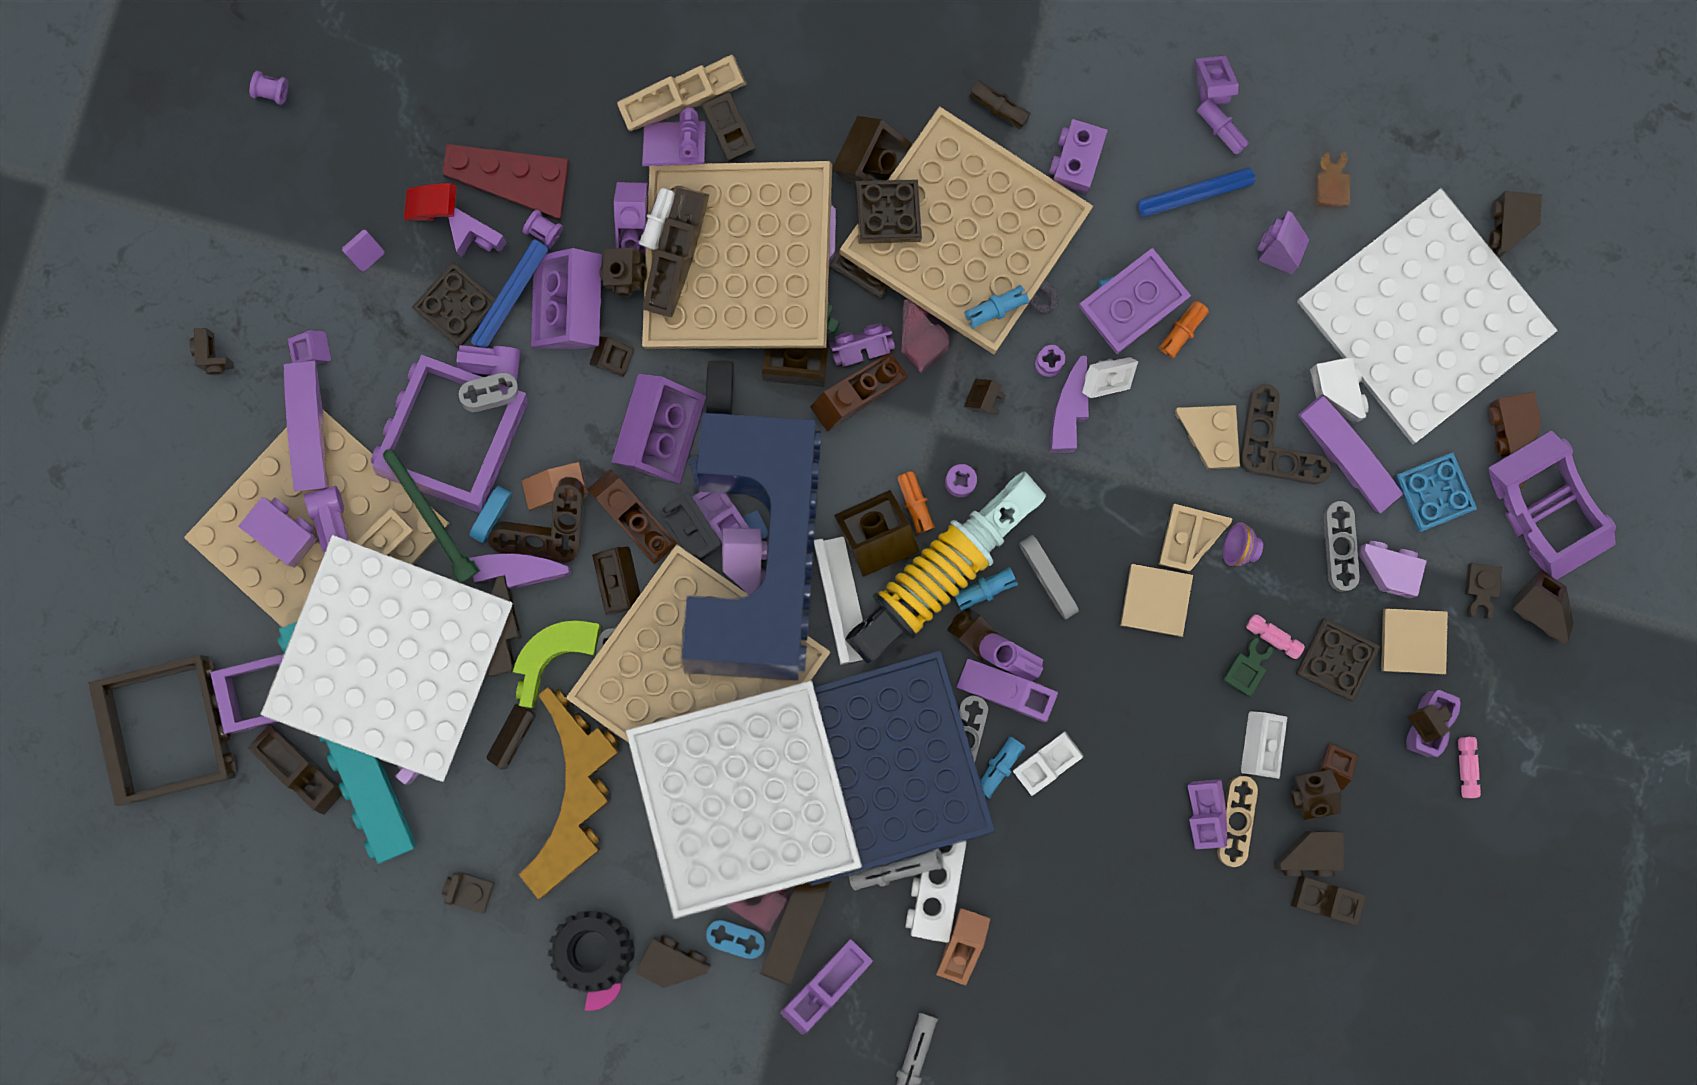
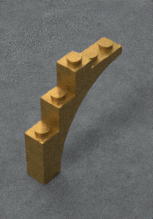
(583, 797)

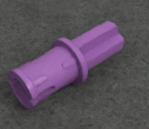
(1223, 126)

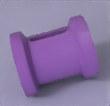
(269, 87)
(542, 229)
(1043, 367)

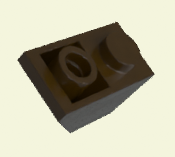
(1515, 217)
(1546, 605)
(1313, 851)
(669, 965)

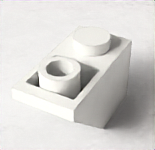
(1340, 386)

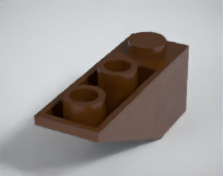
(857, 391)
(1515, 423)
(632, 516)

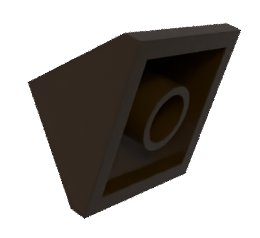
(796, 365)

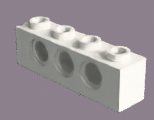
(939, 925)

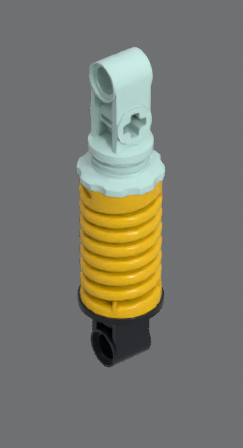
(942, 566)

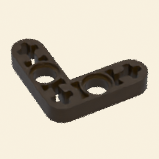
(1270, 454)
(551, 537)

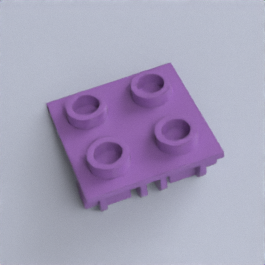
(675, 141)

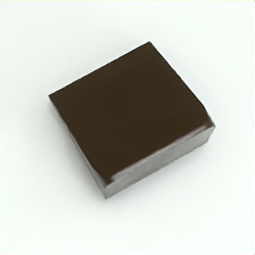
(611, 356)

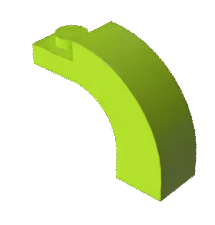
(545, 646)

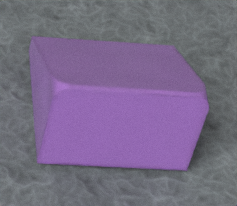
(363, 250)
(309, 347)

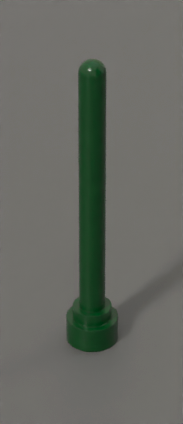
(462, 566)

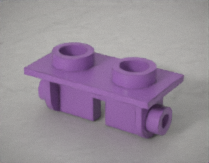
(850, 345)

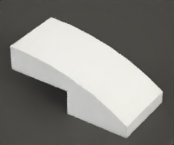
(1048, 763)

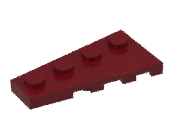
(512, 176)

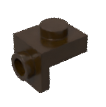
(203, 349)
(970, 630)

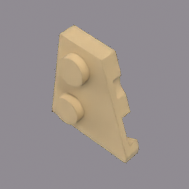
(1213, 434)
(1190, 536)

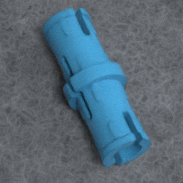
(996, 306)
(986, 588)
(1000, 766)

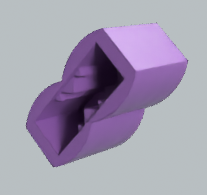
(1435, 747)

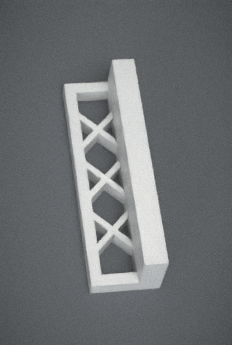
(839, 593)

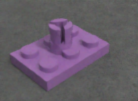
(1134, 301)

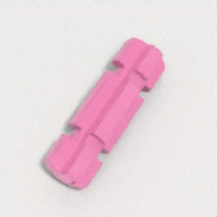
(1275, 636)
(1469, 767)

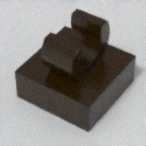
(983, 396)
(1430, 722)

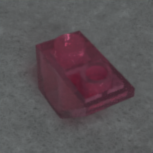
(920, 338)

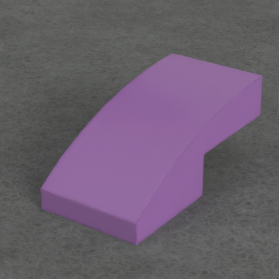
(719, 512)
(1209, 814)

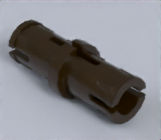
(999, 104)

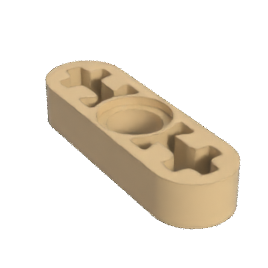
(1249, 799)

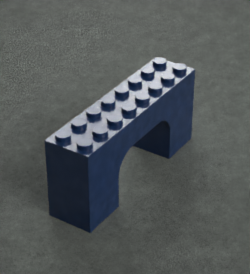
(763, 630)

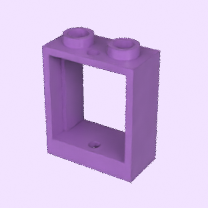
(227, 697)

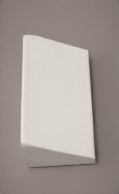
(1264, 744)

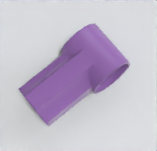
(489, 361)
(326, 510)
(1011, 658)

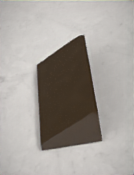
(616, 579)
(510, 736)

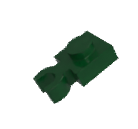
(1246, 671)

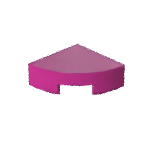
(600, 999)

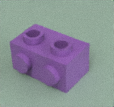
(1079, 156)
(278, 531)

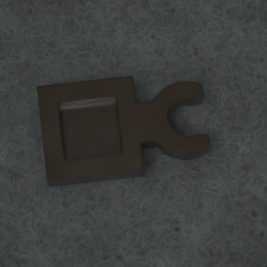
(1482, 583)

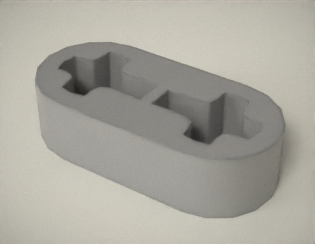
(486, 385)

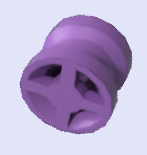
(957, 484)

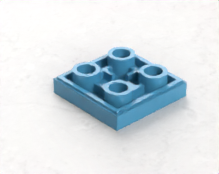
(1435, 492)

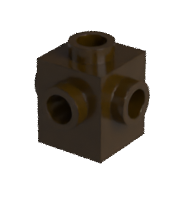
(623, 271)
(1316, 795)

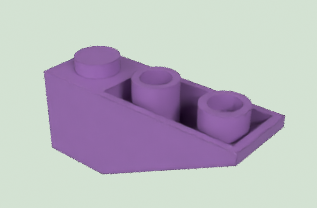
(1283, 244)
(1007, 690)

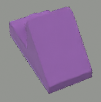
(1215, 79)
(464, 230)

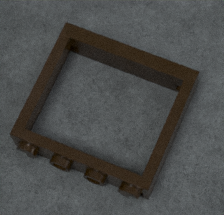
(113, 741)

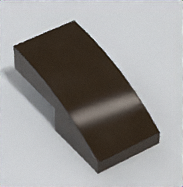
(728, 126)
(1328, 900)

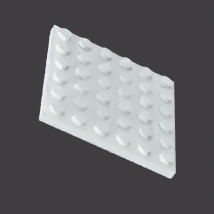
(1427, 316)
(387, 658)
(743, 799)

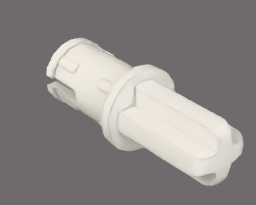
(655, 223)

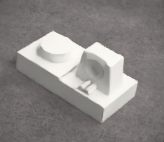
(1109, 377)

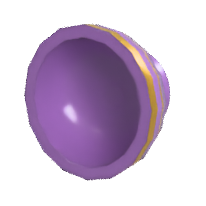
(1241, 545)

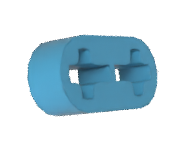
(490, 514)
(733, 946)

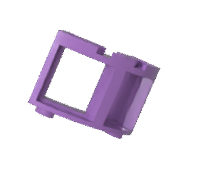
(1527, 462)

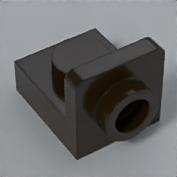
(468, 891)

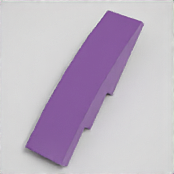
(304, 425)
(1350, 454)

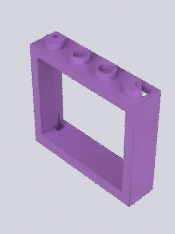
(495, 456)

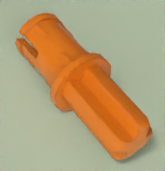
(1183, 329)
(915, 502)

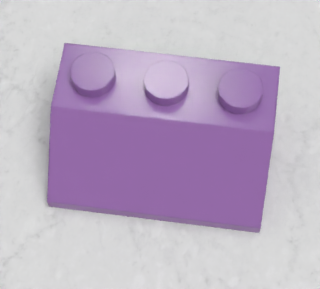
(567, 300)
(658, 428)

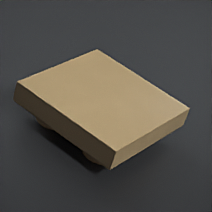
(1156, 600)
(1414, 641)

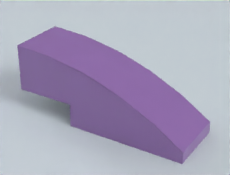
(1069, 409)
(518, 569)
(826, 987)

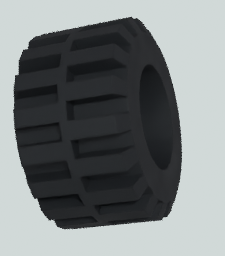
(565, 944)

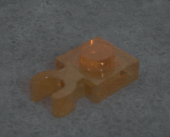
(1332, 186)

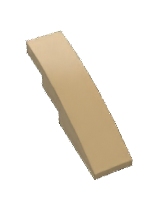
(675, 94)

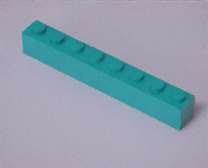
(370, 792)

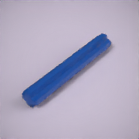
(1196, 192)
(509, 294)

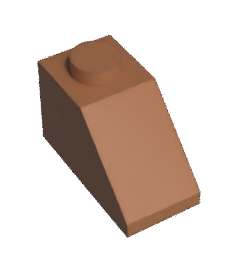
(541, 487)
(964, 946)

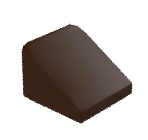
(1341, 762)

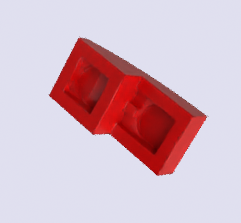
(430, 201)

